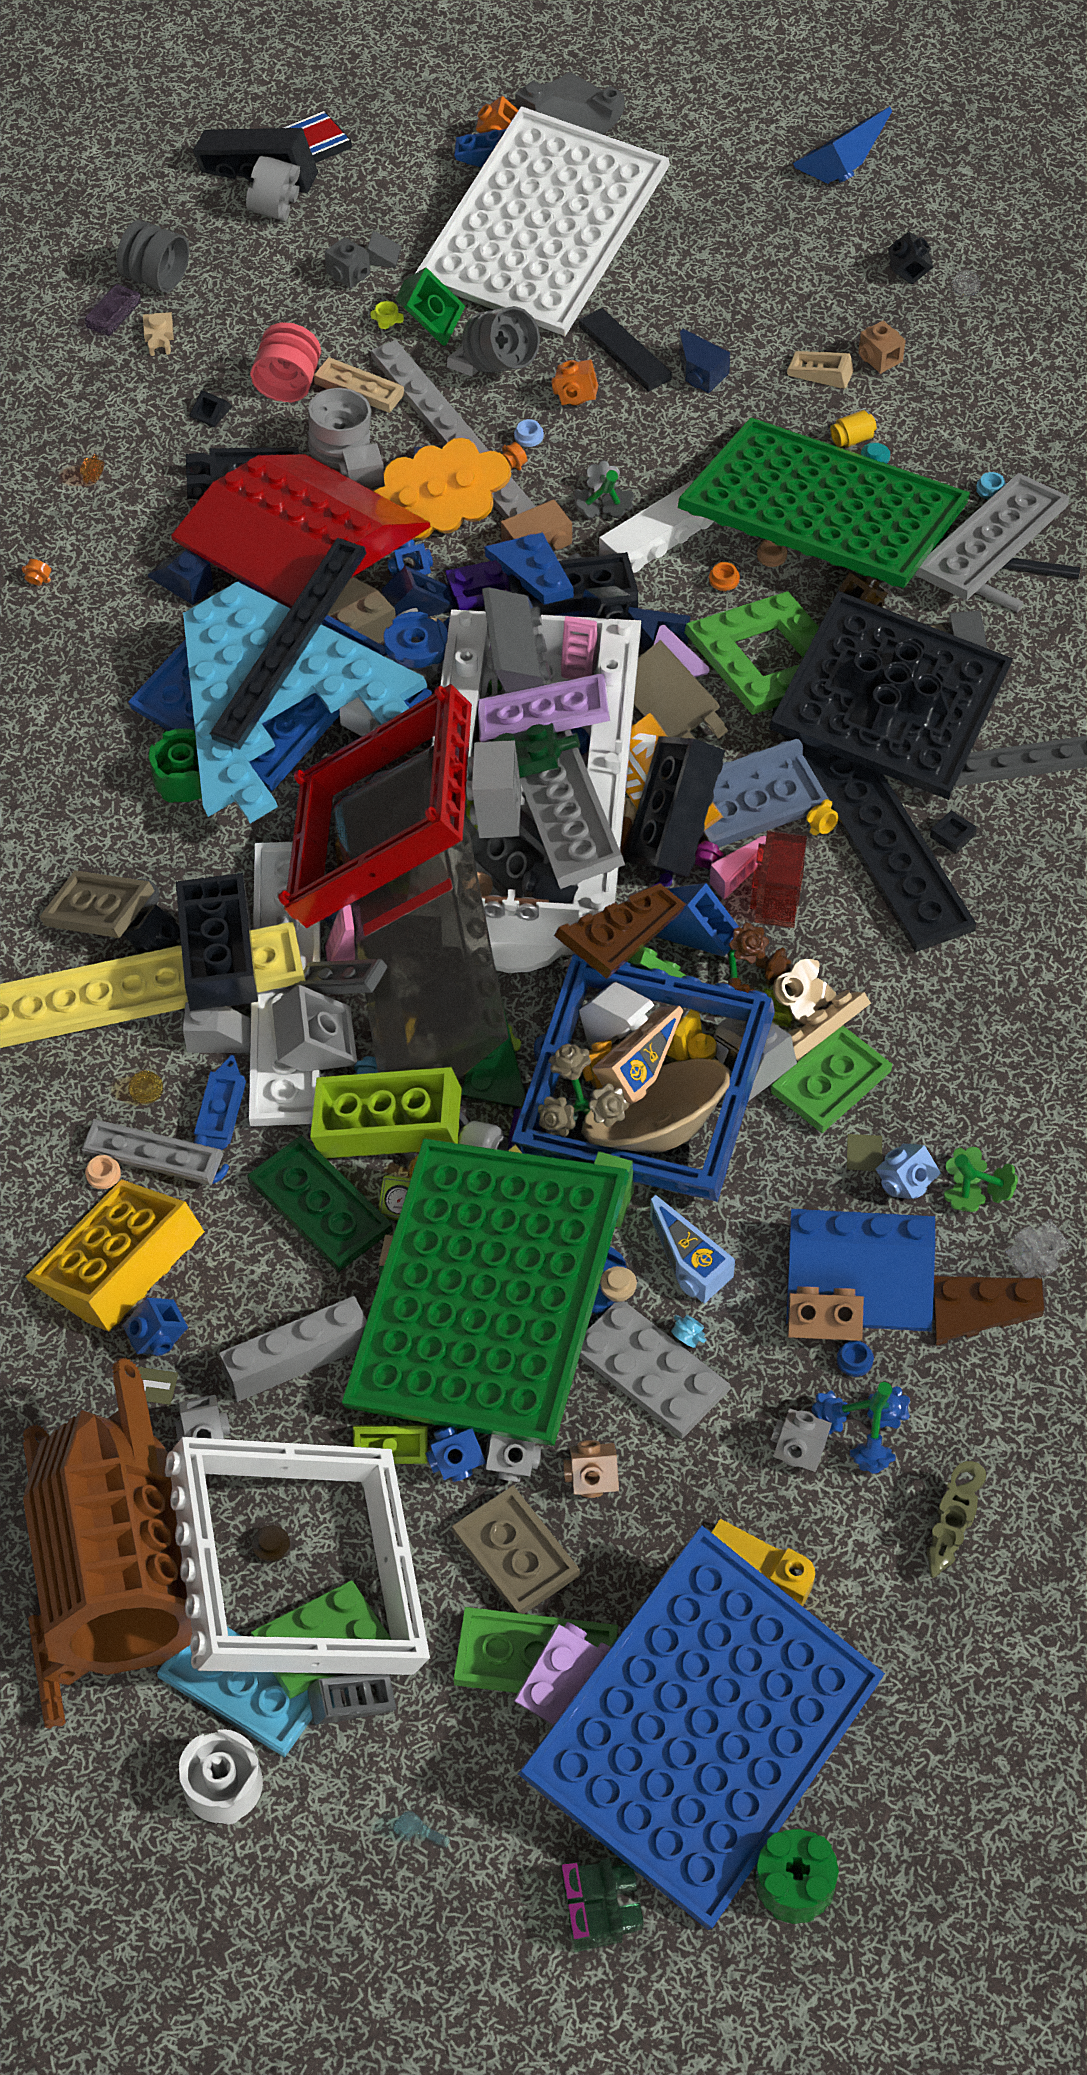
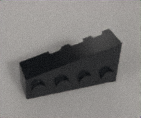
(236, 151)

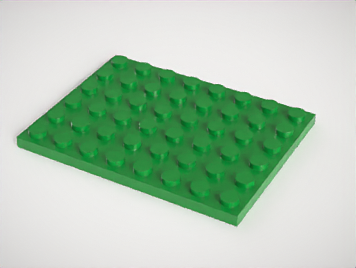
(825, 502)
(487, 1291)

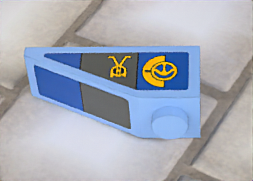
(695, 1259)

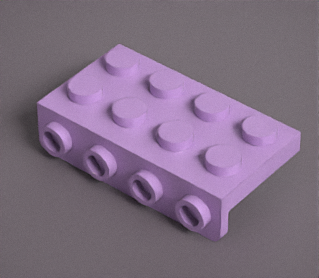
(559, 1672)

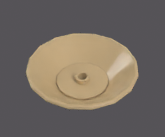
(669, 1111)

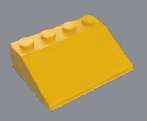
(117, 1253)

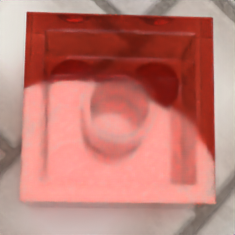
(778, 879)

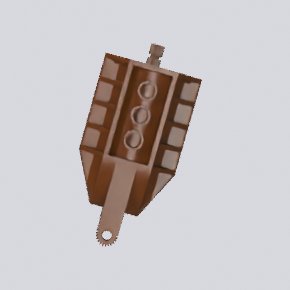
(102, 1546)

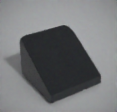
(209, 408)

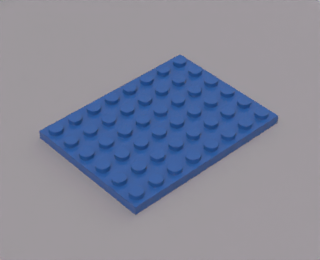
(702, 1726)

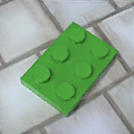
(831, 1078)
(336, 1615)

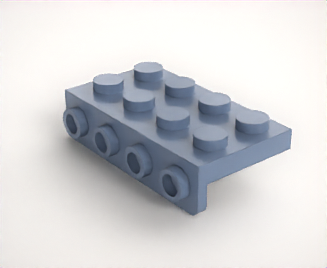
(763, 793)

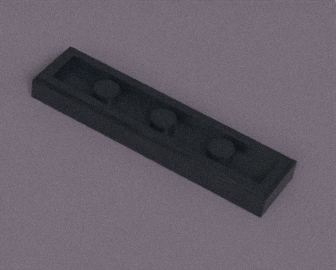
(625, 349)

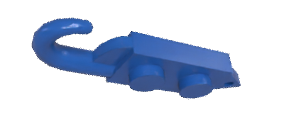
(220, 1109)

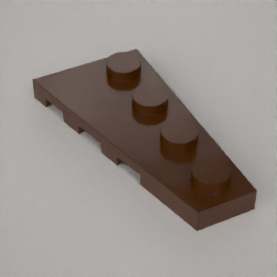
(622, 929)

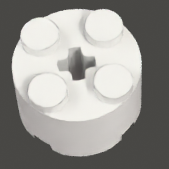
(215, 1755)

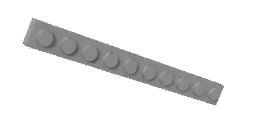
(441, 416)

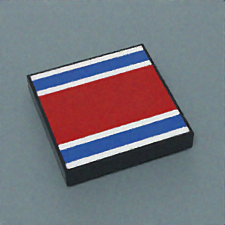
(323, 135)

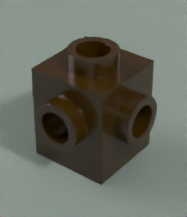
(864, 588)

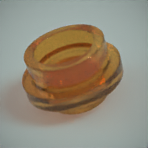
(92, 469)

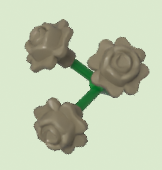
(607, 1102)

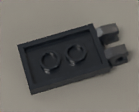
(205, 468)

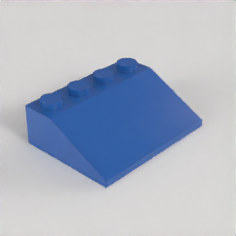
(877, 1254)

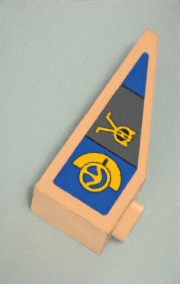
(640, 1055)

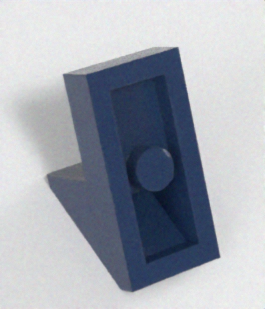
(652, 620)

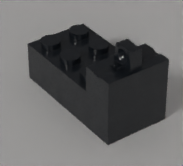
(216, 942)

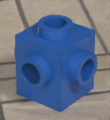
(421, 558)
(155, 1326)
(461, 1465)

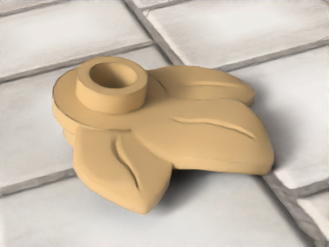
(807, 990)

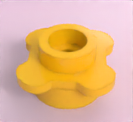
(822, 818)

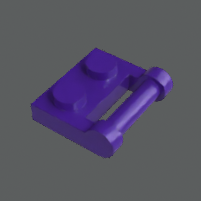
(468, 581)

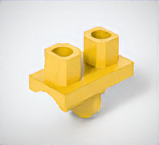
(690, 1041)

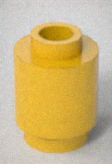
(853, 429)

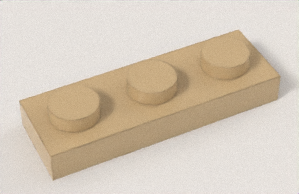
(377, 390)
(827, 1021)

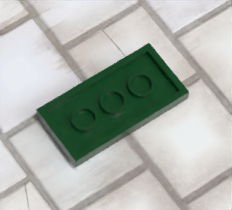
(320, 1203)

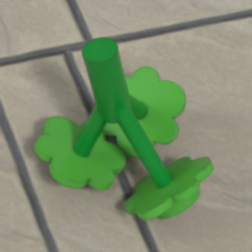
(968, 1172)

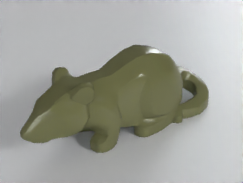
(955, 1516)

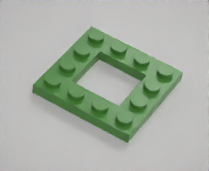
(716, 641)

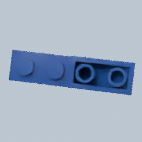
(477, 147)

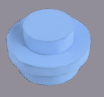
(528, 433)

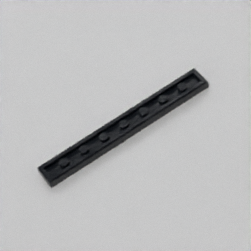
(288, 643)

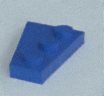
(534, 565)

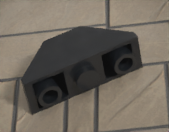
(604, 603)

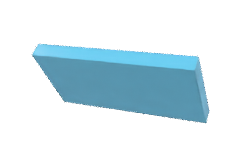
(244, 1699)

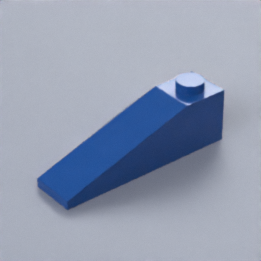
(844, 152)

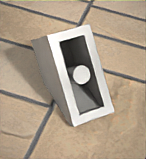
(216, 1030)

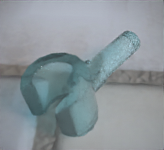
(410, 1823)

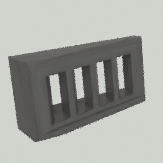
(327, 1701)

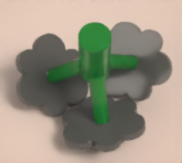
(603, 480)

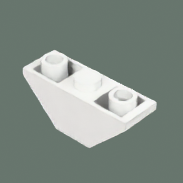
(614, 1013)

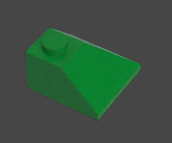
(431, 304)

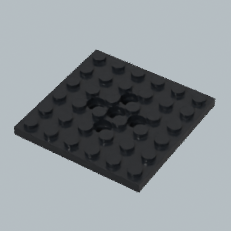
(892, 694)

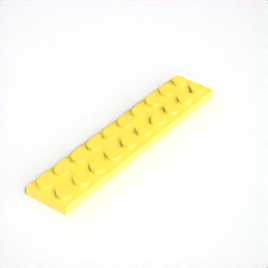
(128, 988)

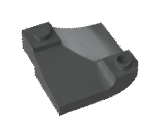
(574, 102)

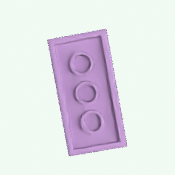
(564, 704)

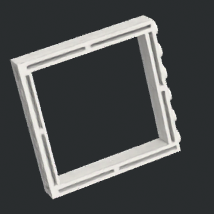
(199, 1569)

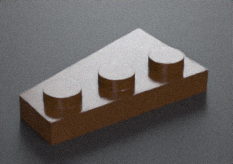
(981, 1303)

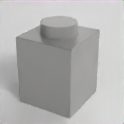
(363, 465)

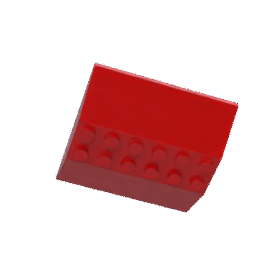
(281, 517)

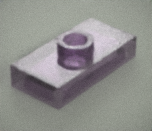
(112, 310)

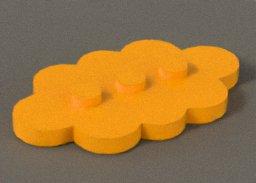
(446, 484)

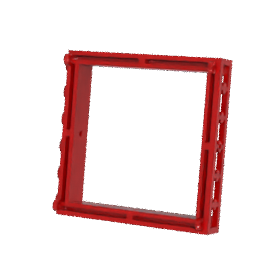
(316, 896)

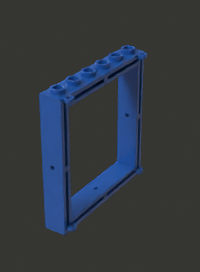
(657, 986)

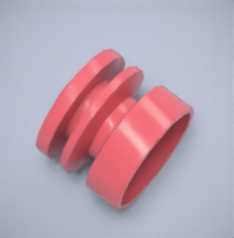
(285, 362)

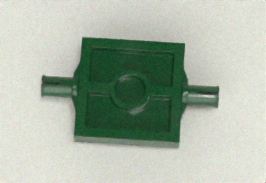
(538, 748)

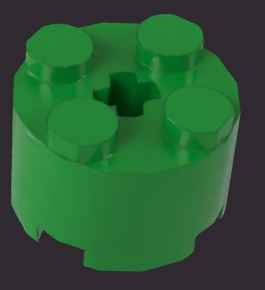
(176, 766)
(801, 1853)

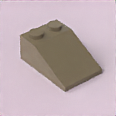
(363, 610)

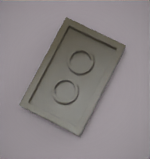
(97, 904)
(515, 1551)

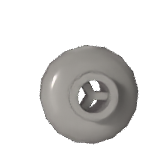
(483, 1135)

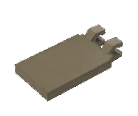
(674, 695)

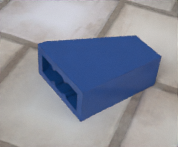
(703, 921)

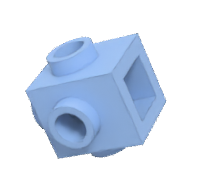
(907, 1171)

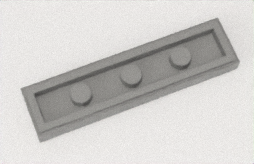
(153, 1151)

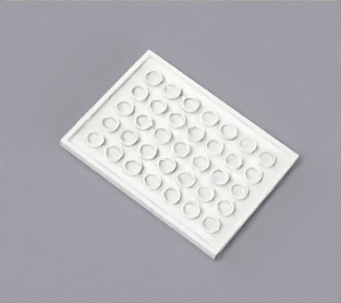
(544, 219)

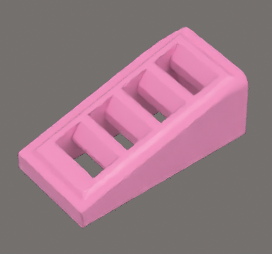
(578, 650)
(734, 868)
(340, 942)

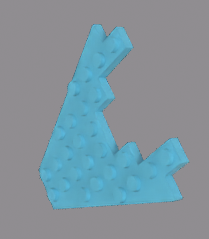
(223, 645)

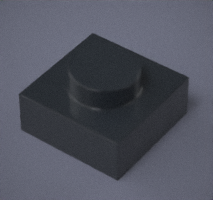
(953, 832)

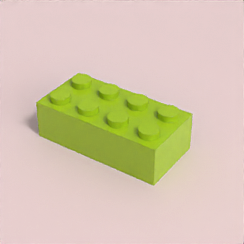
(385, 1112)

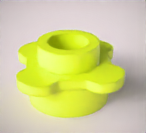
(386, 314)

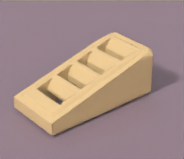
(831, 368)

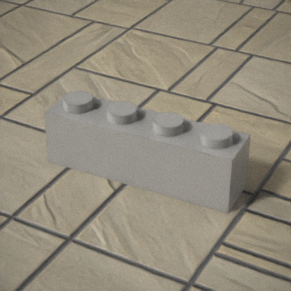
(293, 1349)

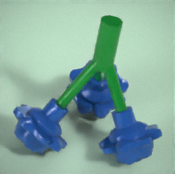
(885, 1407)

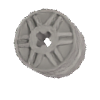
(337, 422)

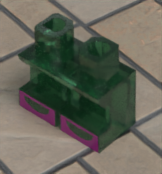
(594, 1906)

